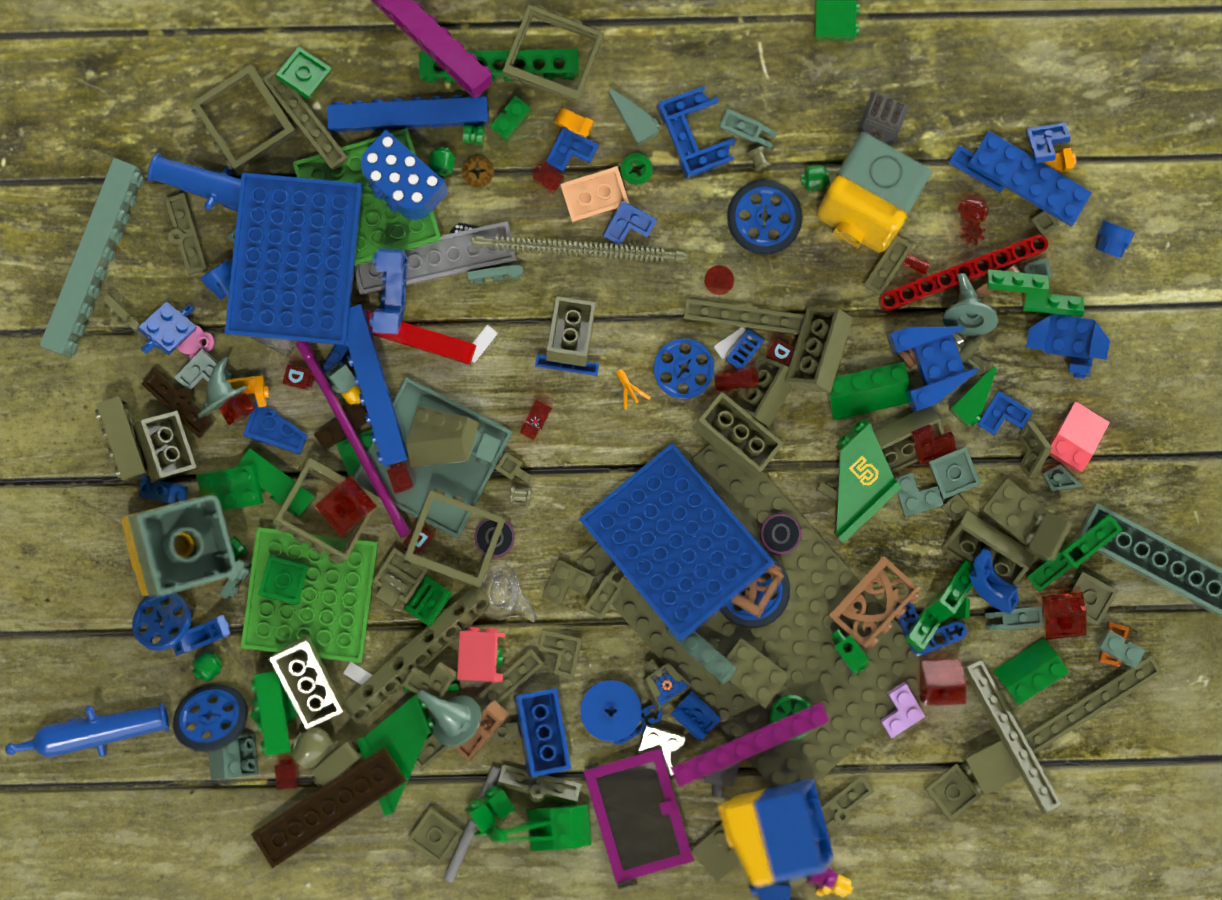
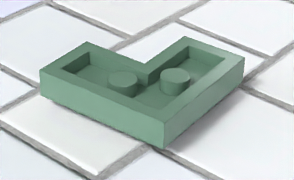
(197, 368)
(914, 501)
(231, 587)

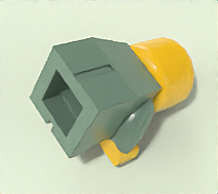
(343, 382)

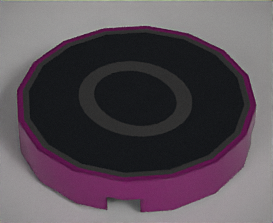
(484, 533)
(780, 533)

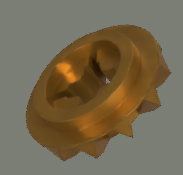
(485, 176)

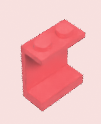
(478, 655)

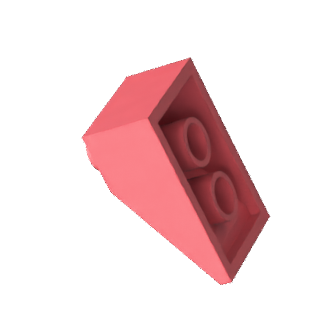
(1077, 437)

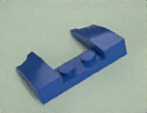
(673, 115)

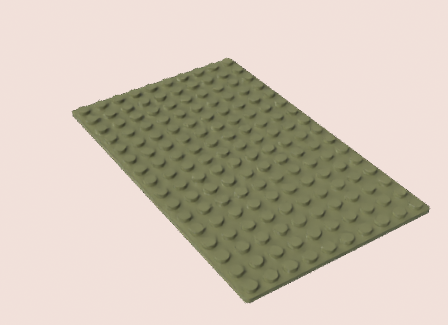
(794, 642)

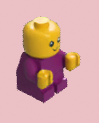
(830, 882)

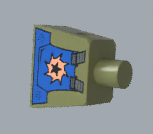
(663, 684)

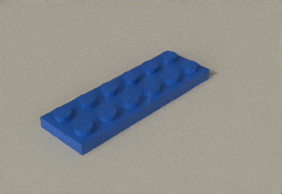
(1029, 179)

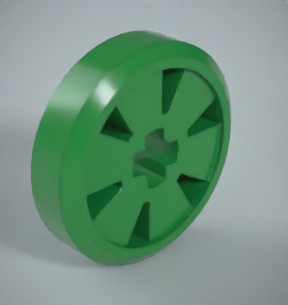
(787, 704)

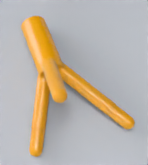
(628, 387)

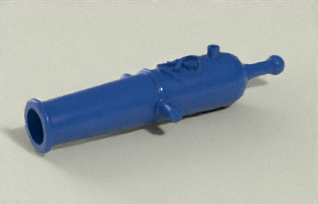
(211, 185)
(94, 731)

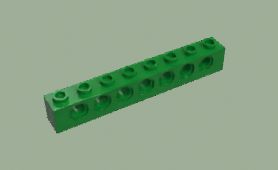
(569, 57)

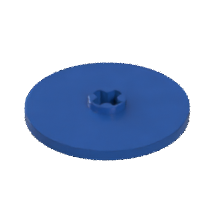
(621, 723)

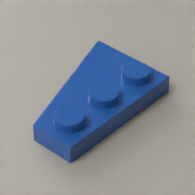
(272, 429)

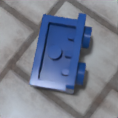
(695, 716)

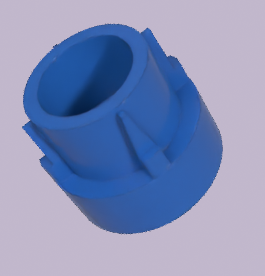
(1113, 239)
(218, 279)

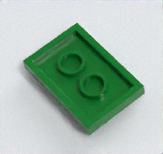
(232, 486)

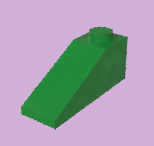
(973, 401)

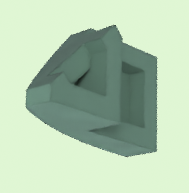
(1039, 267)

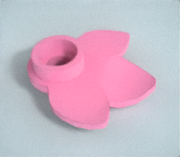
(194, 343)

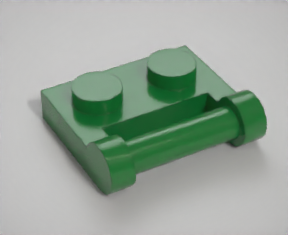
(431, 603)

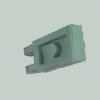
(746, 128)
(497, 274)
(1018, 619)

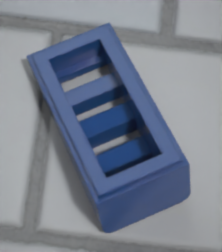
(734, 363)

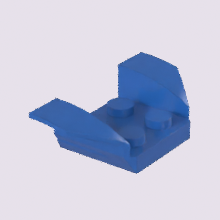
(1069, 337)

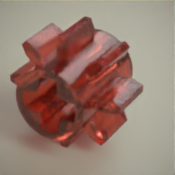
(970, 238)

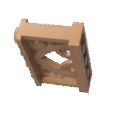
(875, 575)
(748, 599)

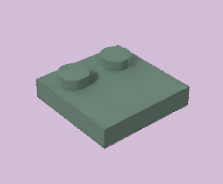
(954, 472)

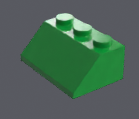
(1030, 672)

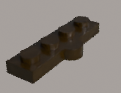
(178, 401)
(334, 433)

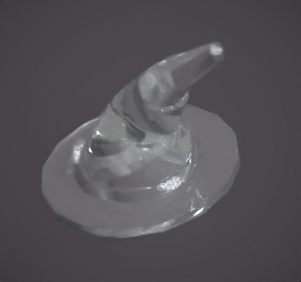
(504, 594)

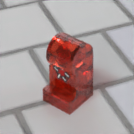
(535, 420)

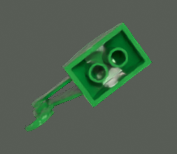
(549, 828)

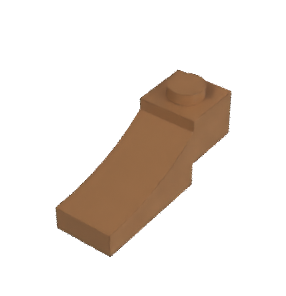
(490, 721)

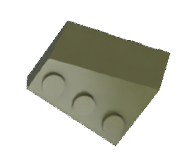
(439, 438)

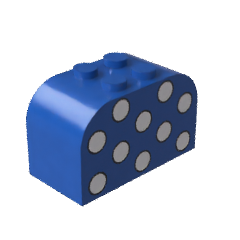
(401, 178)

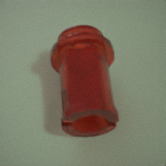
(917, 264)

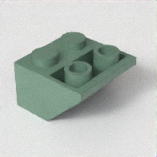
(235, 759)

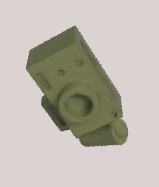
(506, 731)

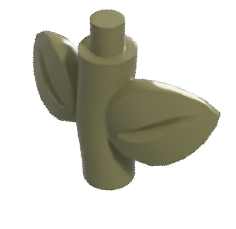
(967, 352)

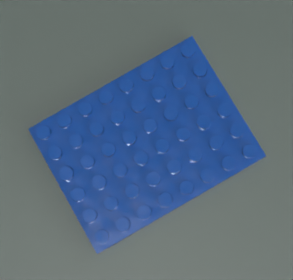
(293, 259)
(677, 542)

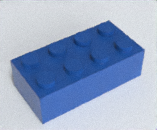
(542, 732)

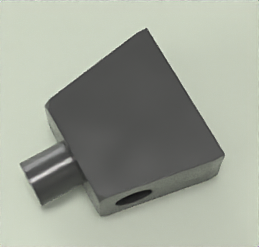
(722, 778)

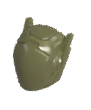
(312, 747)

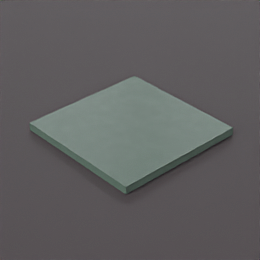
(458, 479)

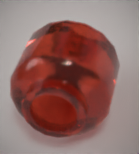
(973, 210)

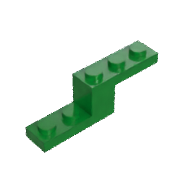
(1035, 293)
(1074, 553)
(941, 607)

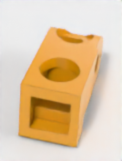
(574, 122)

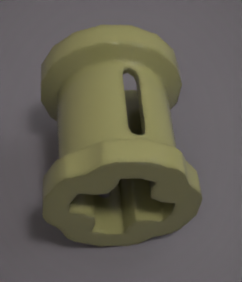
(759, 159)
(520, 496)

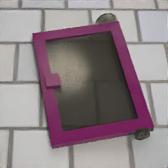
(638, 816)

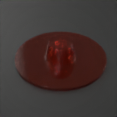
(719, 280)

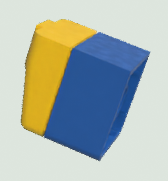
(778, 832)

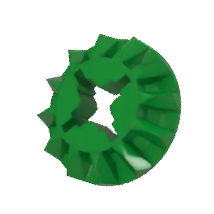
(638, 160)

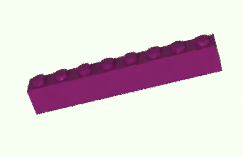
(438, 44)
(749, 744)

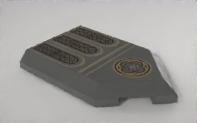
(883, 118)

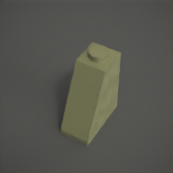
(336, 763)

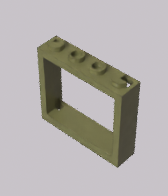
(538, 82)
(261, 150)
(457, 502)
(299, 535)

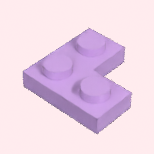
(906, 712)

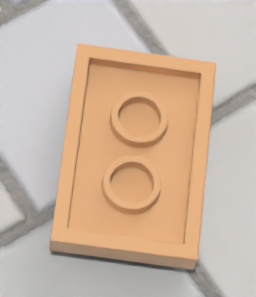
(594, 194)

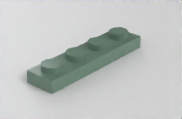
(706, 656)

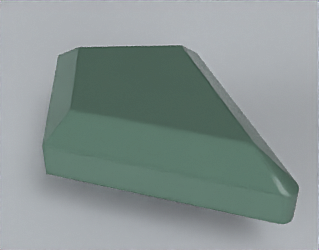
(1060, 479)

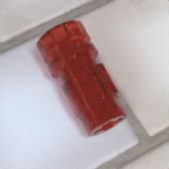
(734, 380)

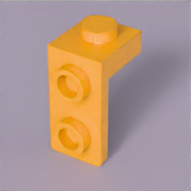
(1064, 161)
(254, 385)

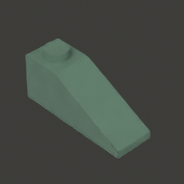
(637, 120)

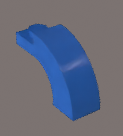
(991, 586)
(203, 635)

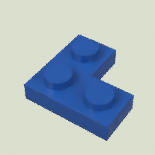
(1043, 138)
(570, 144)
(628, 217)
(1003, 409)

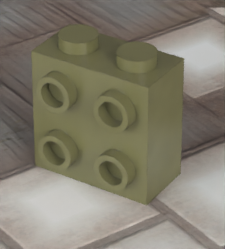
(990, 767)

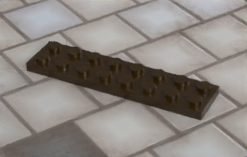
(329, 807)

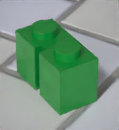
(515, 115)
(490, 805)

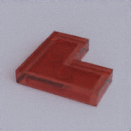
(930, 448)

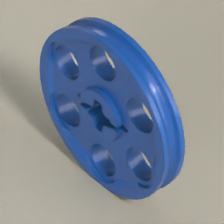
(693, 367)
(168, 623)

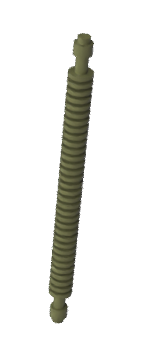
(678, 256)

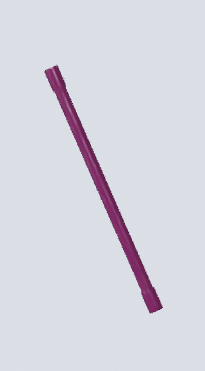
(397, 520)

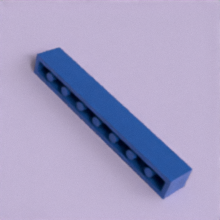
(407, 114)
(374, 389)

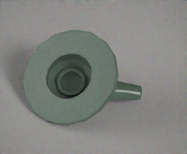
(970, 312)
(218, 389)
(454, 719)

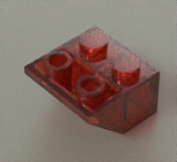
(942, 682)

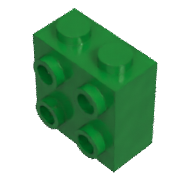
(836, 20)

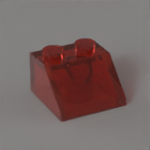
(345, 506)
(1064, 615)

